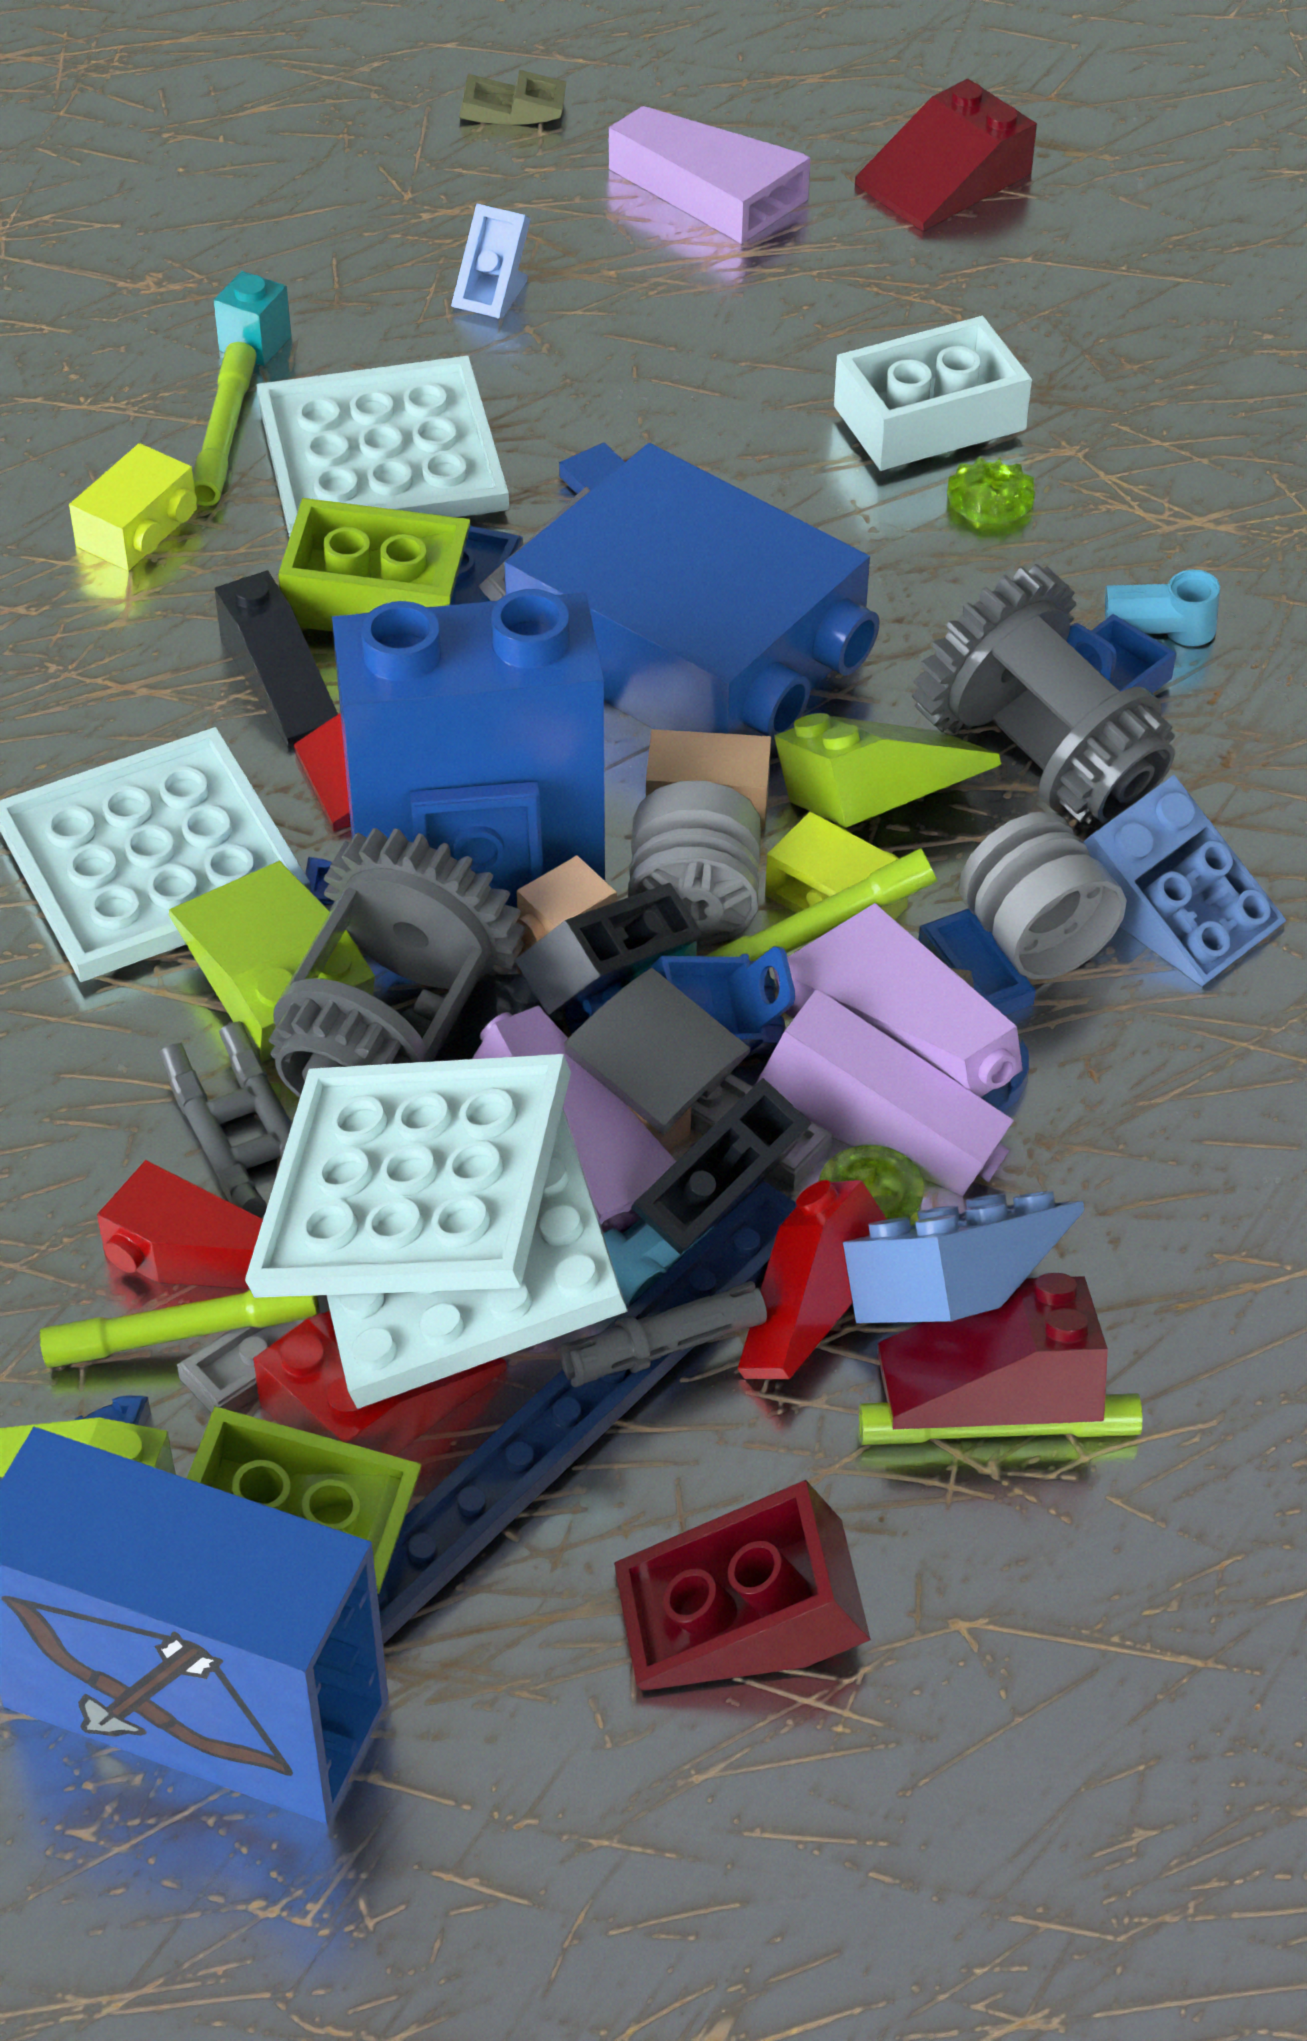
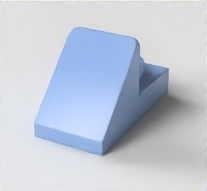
(491, 261)

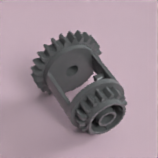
(1014, 668)
(416, 918)

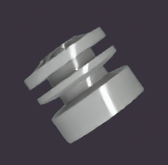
(708, 849)
(1042, 895)

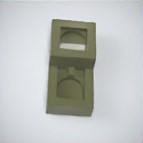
(527, 102)

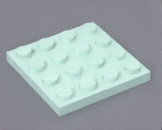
(385, 440)
(136, 840)
(411, 1178)
(420, 1337)

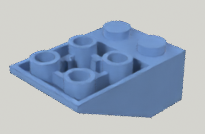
(1183, 883)
(953, 1260)

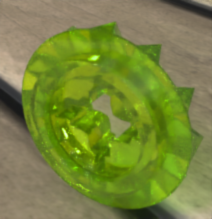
(981, 503)
(899, 1177)

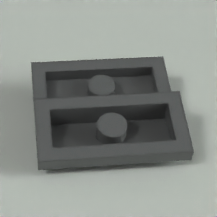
(655, 1049)

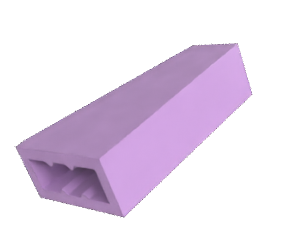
(709, 171)
(910, 997)
(884, 1095)
(612, 1143)

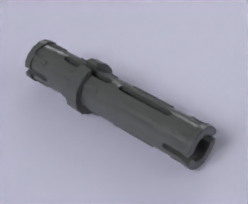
(638, 1342)

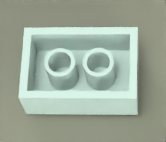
(932, 392)

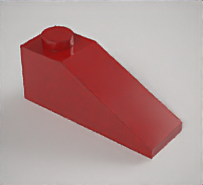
(177, 1231)
(807, 1277)

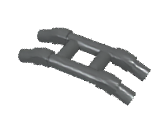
(206, 1116)

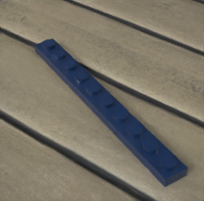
(562, 1420)

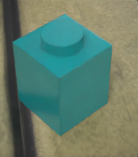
(253, 313)

